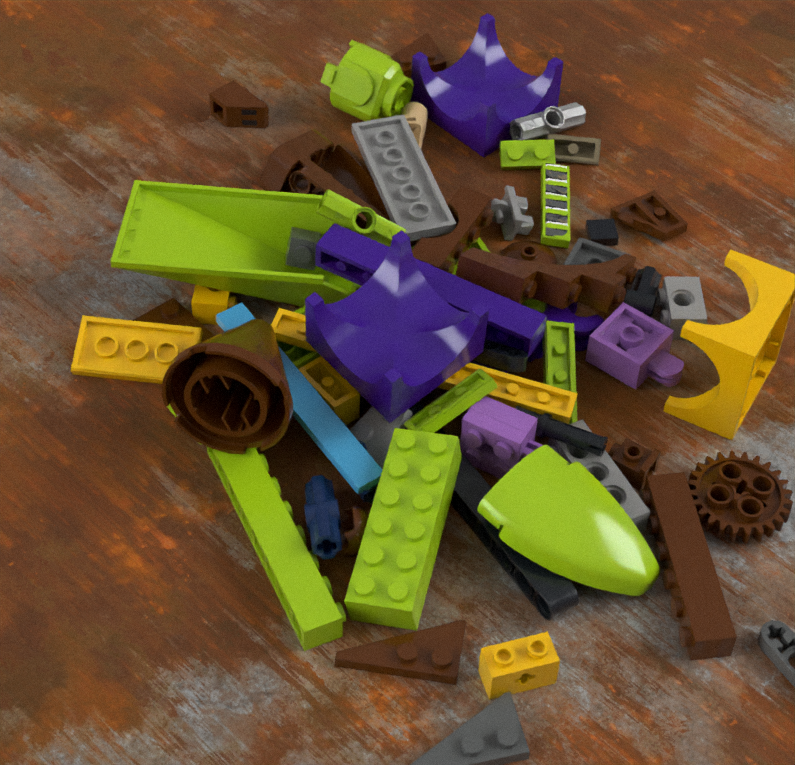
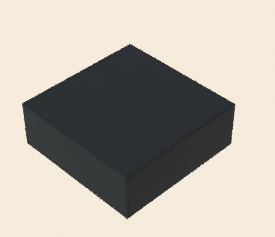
(602, 231)

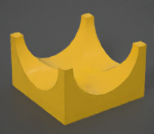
(740, 349)

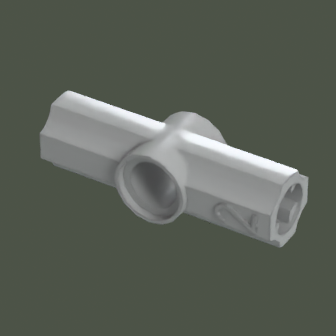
(547, 122)

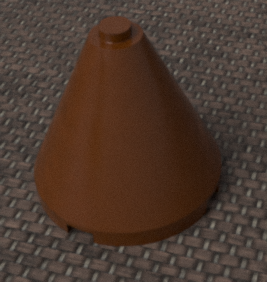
(231, 389)

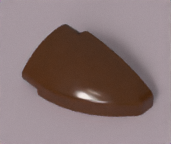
(312, 167)

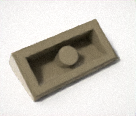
(576, 149)

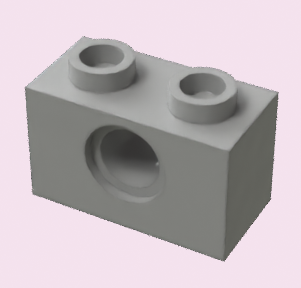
(681, 301)

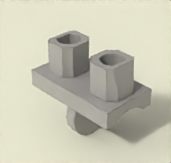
(511, 214)

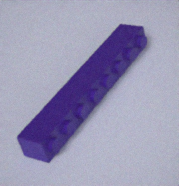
(359, 257)

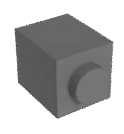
(302, 248)

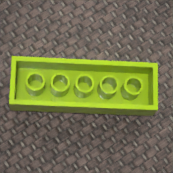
(404, 529)

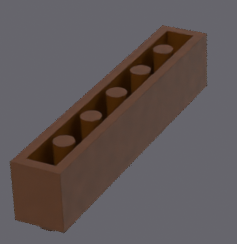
(687, 567)

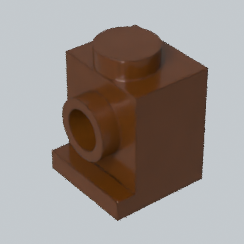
(635, 461)

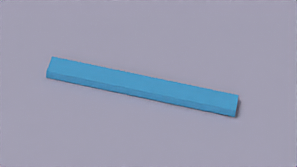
(318, 418)

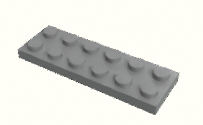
(403, 177)

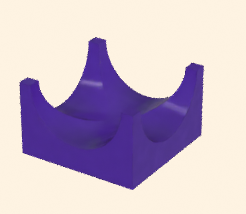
(483, 91)
(395, 334)

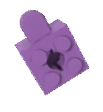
(633, 348)
(497, 436)

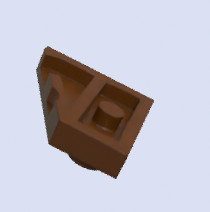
(650, 215)

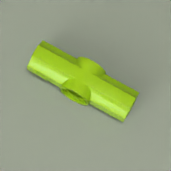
(345, 211)

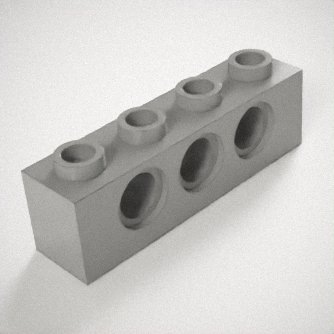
(608, 475)

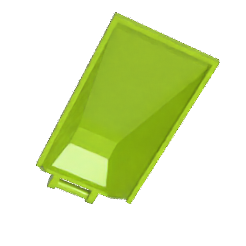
(224, 240)

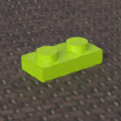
(526, 154)

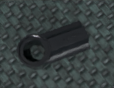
(644, 290)

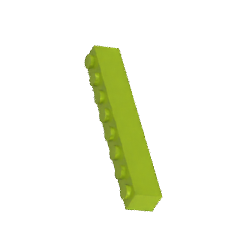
(280, 547)

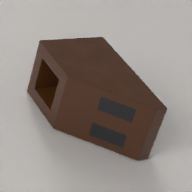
(238, 107)

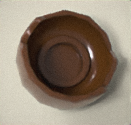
(352, 530)

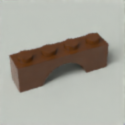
(471, 213)

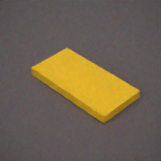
(129, 348)

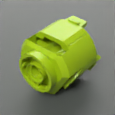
(367, 84)

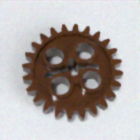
(740, 497)

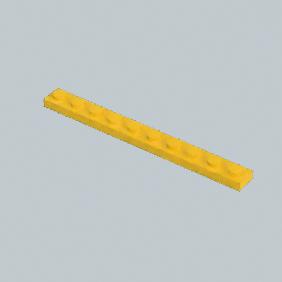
(511, 389)

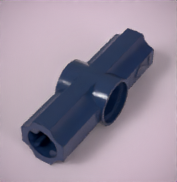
(323, 517)

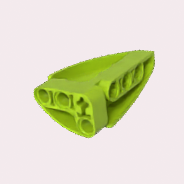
(569, 524)

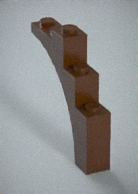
(557, 285)

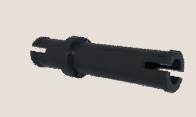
(567, 433)

